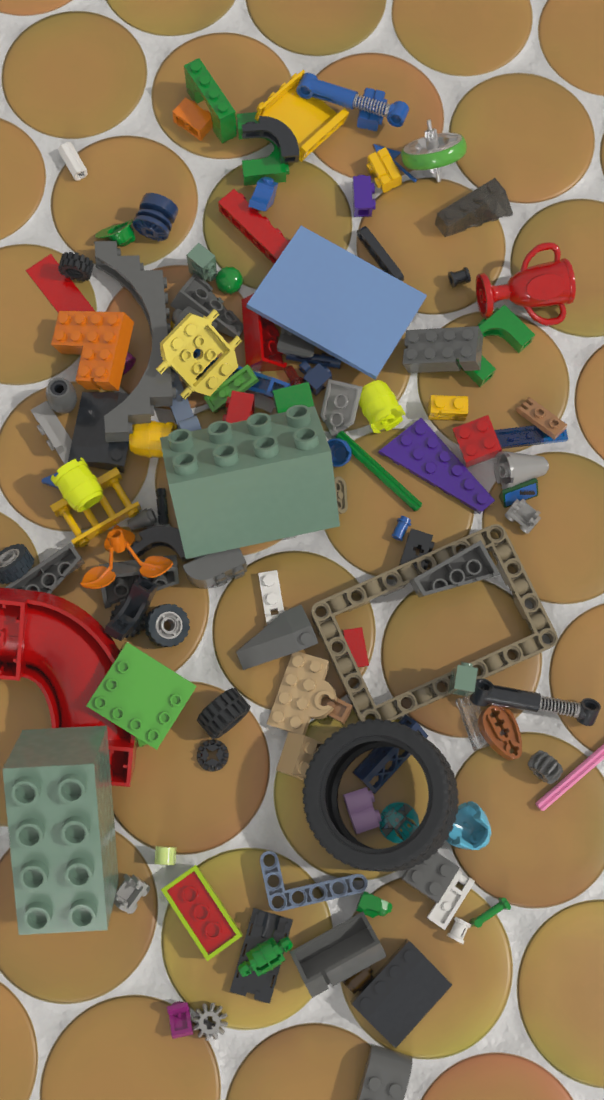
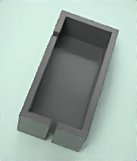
(441, 348)
(337, 954)

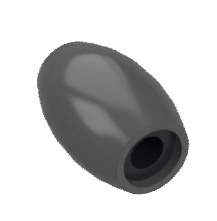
(61, 395)

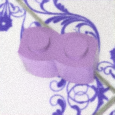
(361, 810)

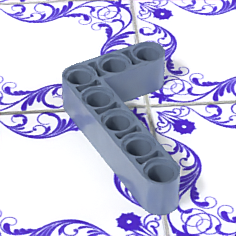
(181, 409)
(307, 889)

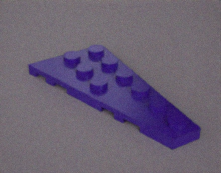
(432, 461)

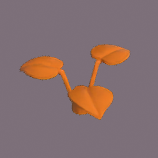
(118, 540)

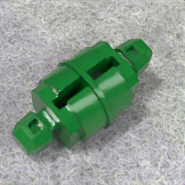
(265, 957)

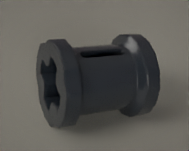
(459, 277)

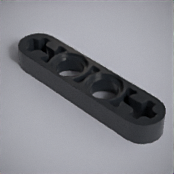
(378, 253)

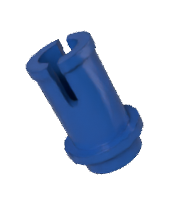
(401, 528)

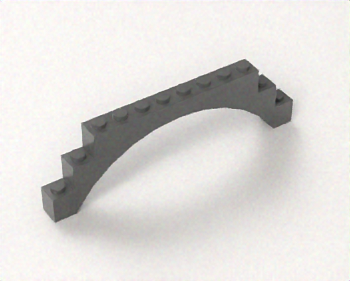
(148, 291)

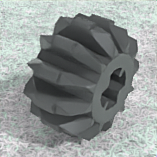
(545, 767)

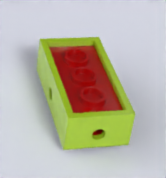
(202, 912)

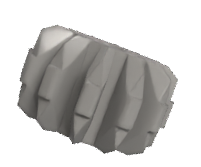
(204, 1025)

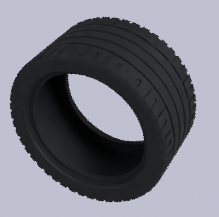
(322, 796)

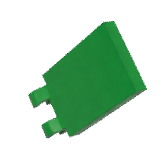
(291, 396)

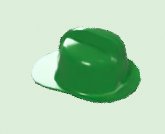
(121, 233)

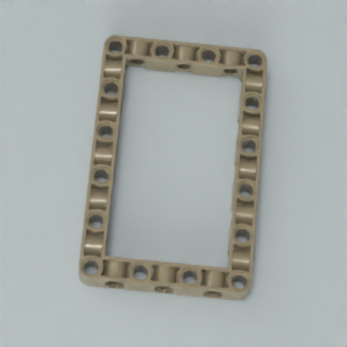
(428, 693)

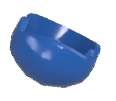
(340, 452)

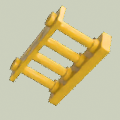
(109, 479)

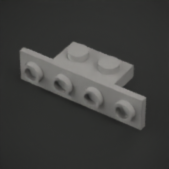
(51, 426)

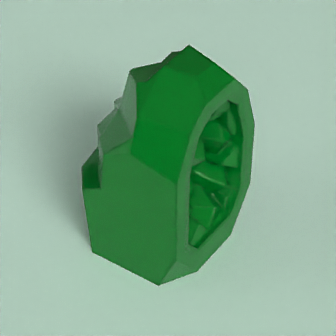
(373, 906)

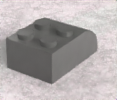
(216, 568)
(385, 1075)

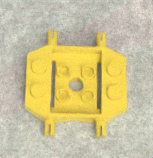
(192, 334)

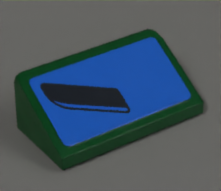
(524, 491)

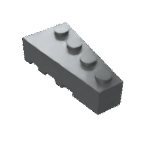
(460, 569)

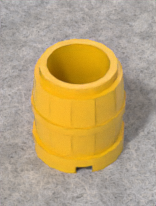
(146, 438)

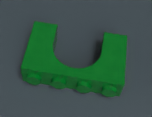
(202, 87)
(258, 168)
(507, 326)

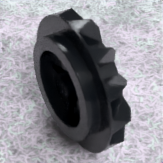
(212, 765)

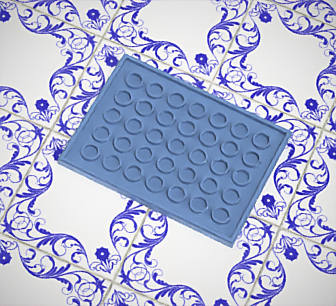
(337, 302)

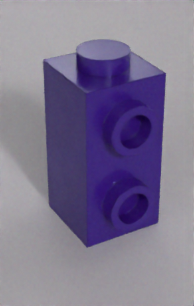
(362, 196)

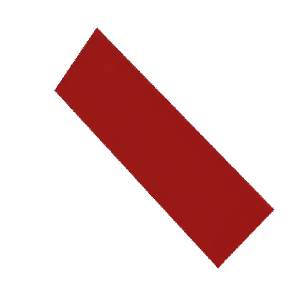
(56, 287)

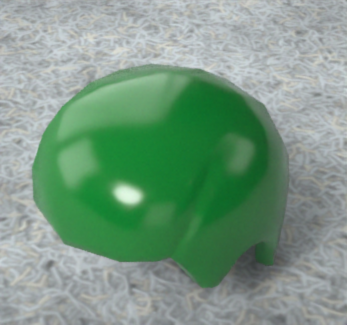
(229, 280)

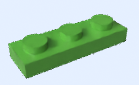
(239, 382)

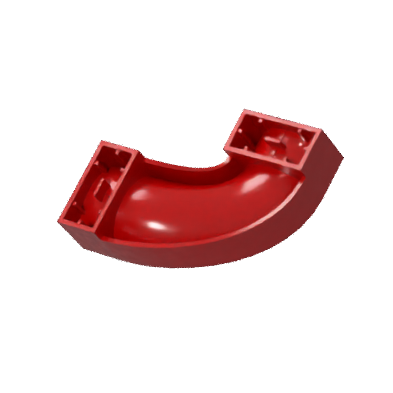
(67, 659)

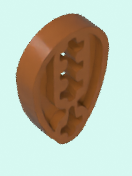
(508, 724)

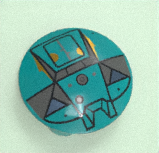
(398, 822)

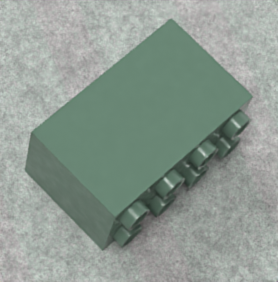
(251, 480)
(61, 829)

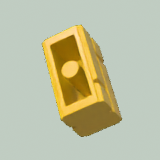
(384, 170)
(448, 407)

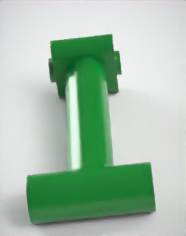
(502, 905)

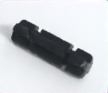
(162, 507)

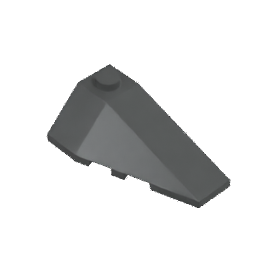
(199, 296)
(281, 637)

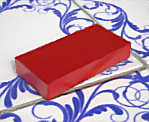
(356, 644)

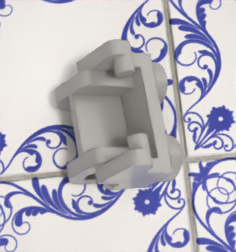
(524, 515)
(130, 892)

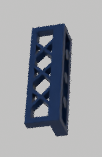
(376, 760)

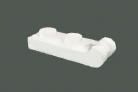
(271, 594)
(451, 900)

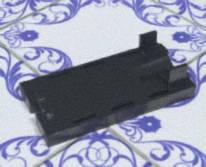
(264, 927)

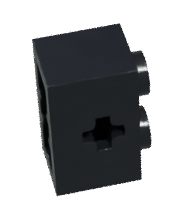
(418, 540)

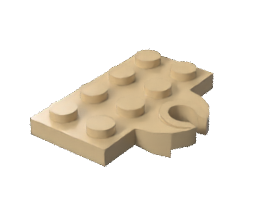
(302, 694)

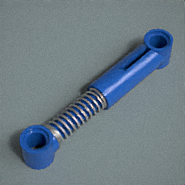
(312, 87)

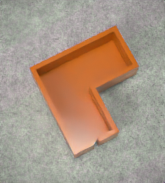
(101, 342)

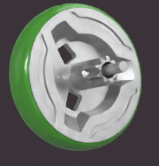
(433, 151)

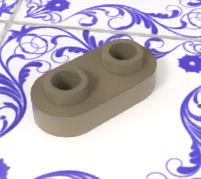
(341, 494)

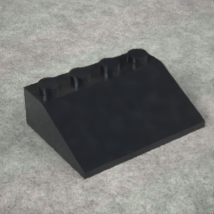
(89, 432)
(401, 993)

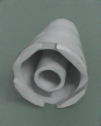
(517, 468)

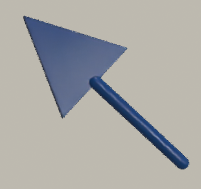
(393, 153)

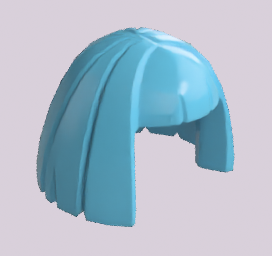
(471, 828)

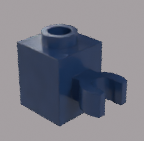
(316, 377)

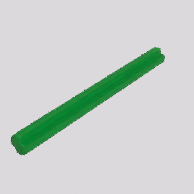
(381, 473)

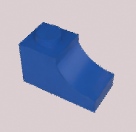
(264, 194)

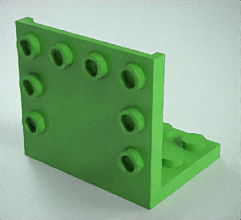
(141, 695)

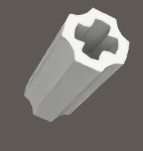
(73, 161)

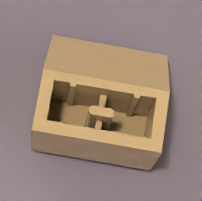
(297, 755)

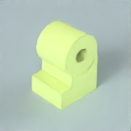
(165, 855)

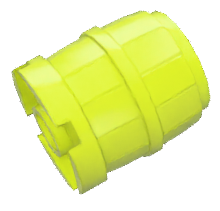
(380, 406)
(78, 485)

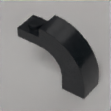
(278, 133)
(159, 536)
(133, 610)

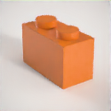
(193, 118)

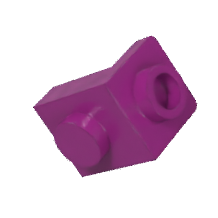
(180, 1019)

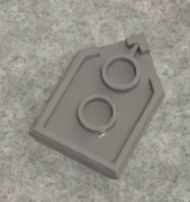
(340, 405)

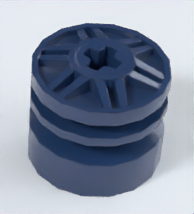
(155, 216)

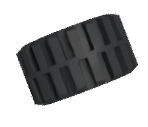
(223, 713)

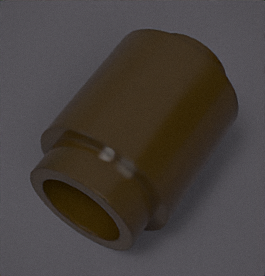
(359, 980)

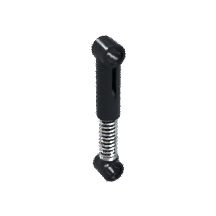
(487, 693)

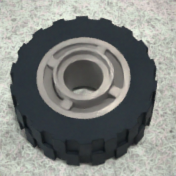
(14, 563)
(178, 621)

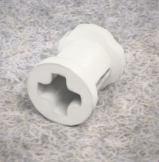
(459, 930)

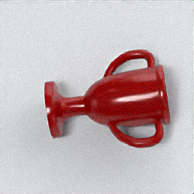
(532, 287)

